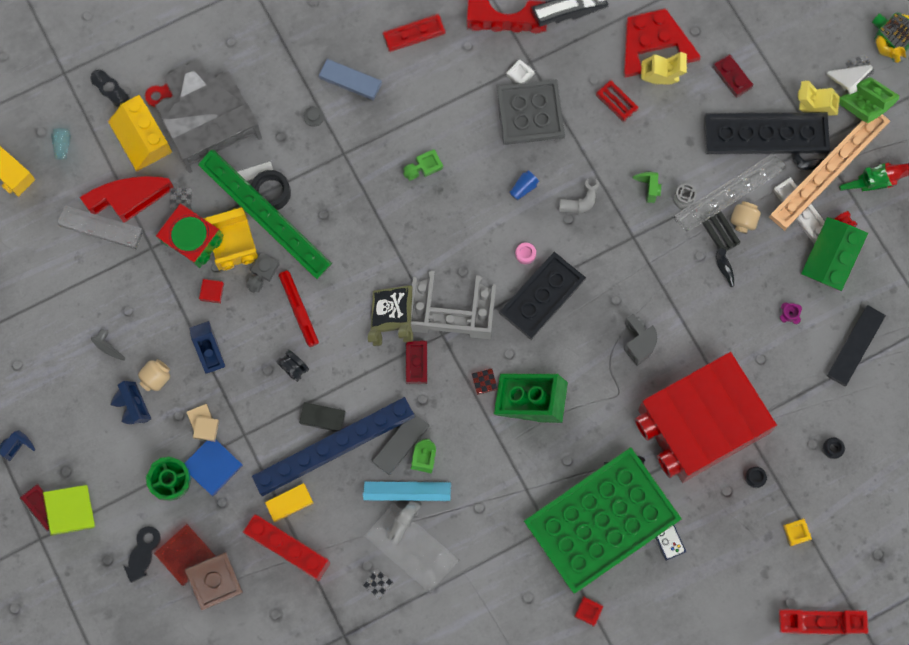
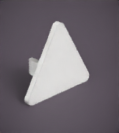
(849, 77)

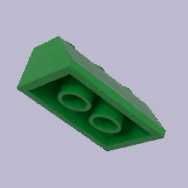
(834, 253)

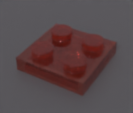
(183, 552)

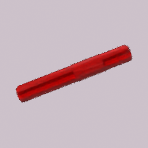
(298, 308)

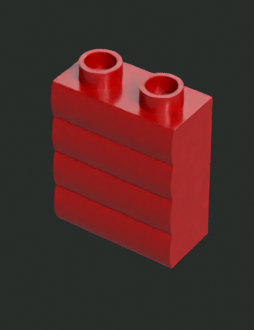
(704, 418)

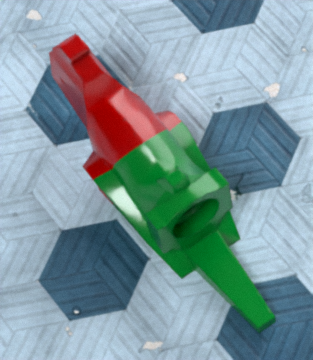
(878, 177)

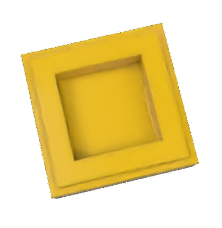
(797, 532)

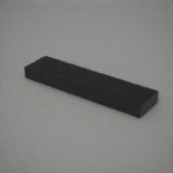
(856, 345)

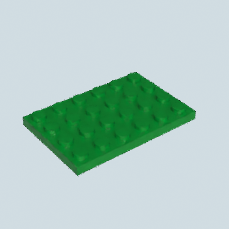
(602, 520)

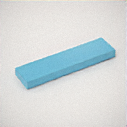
(407, 491)

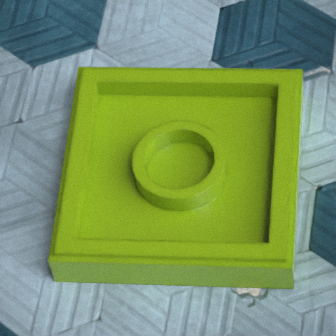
(68, 510)

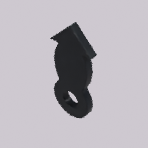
(142, 554)

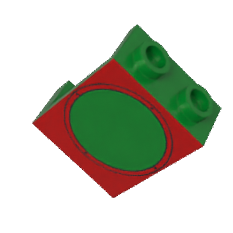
(190, 235)

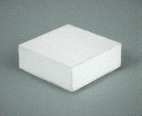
(520, 72)

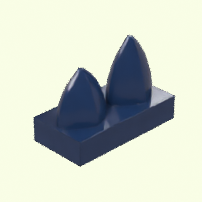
(130, 396)

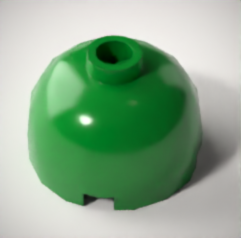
(162, 472)

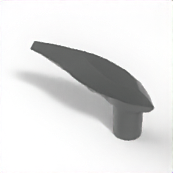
(104, 346)

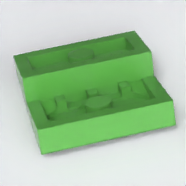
(870, 100)

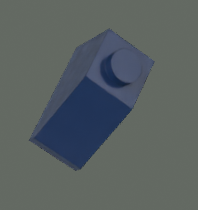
(207, 347)

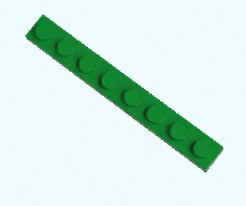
(265, 214)

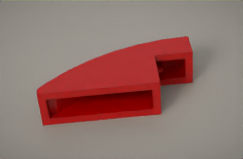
(127, 195)

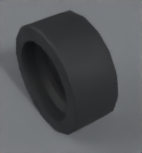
(277, 176)

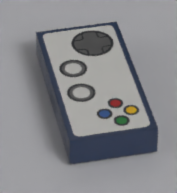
(670, 543)

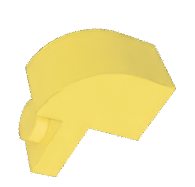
(662, 70)
(817, 100)

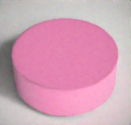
(525, 253)

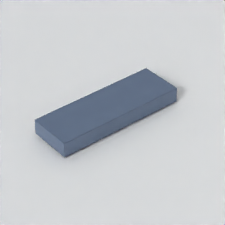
(350, 79)

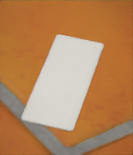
(250, 173)

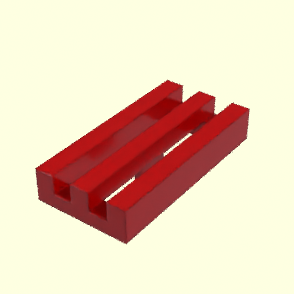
(628, 113)

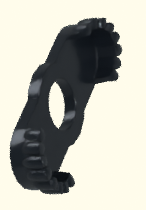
(117, 96)

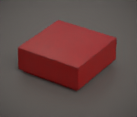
(211, 291)
(588, 611)

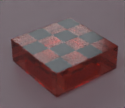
(484, 381)

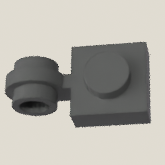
(264, 269)

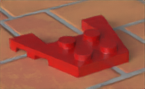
(652, 33)

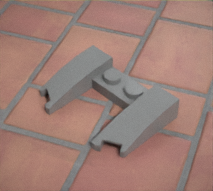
(475, 322)

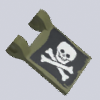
(391, 312)

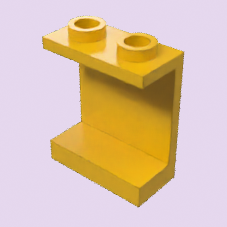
(237, 240)

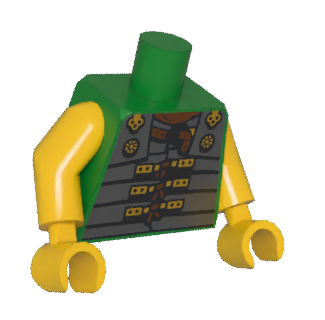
(892, 36)

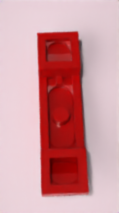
(823, 622)

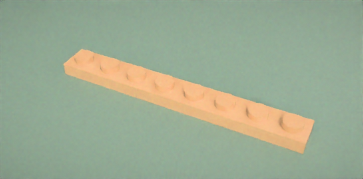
(827, 171)

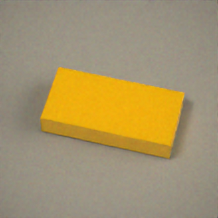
(289, 502)

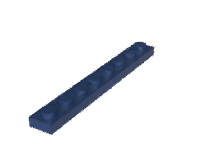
(333, 446)

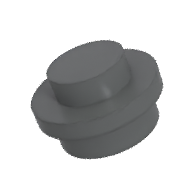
(313, 116)

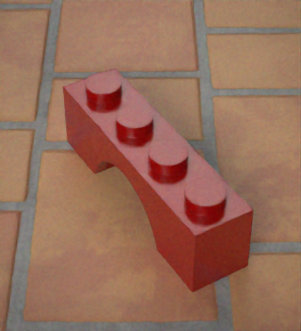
(484, 17)
(286, 547)

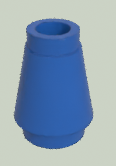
(524, 185)

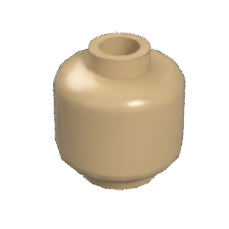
(745, 217)
(154, 375)

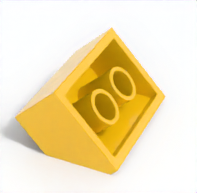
(139, 133)

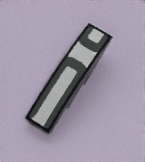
(565, 9)

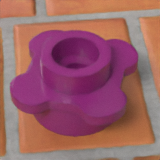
(795, 309)

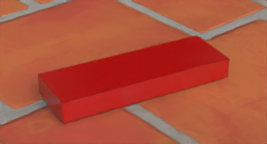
(414, 33)

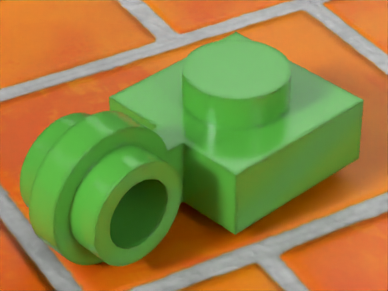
(427, 163)

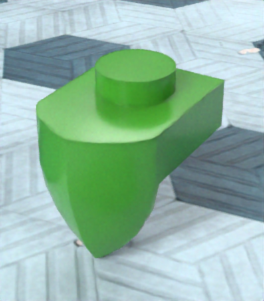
(654, 188)
(424, 456)

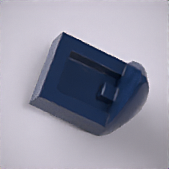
(11, 445)

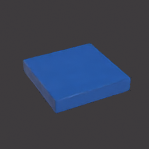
(212, 466)

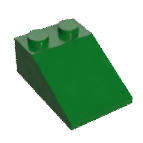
(532, 397)

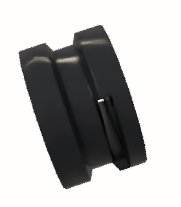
(292, 365)

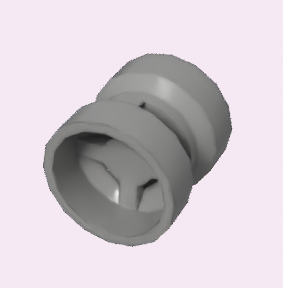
(684, 200)

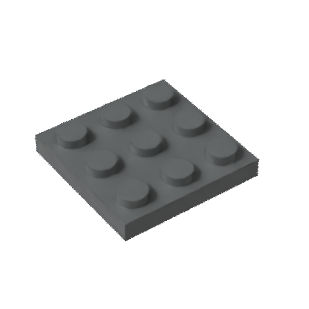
(530, 112)

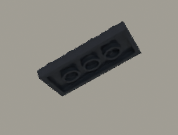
(542, 295)

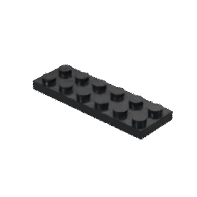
(767, 133)

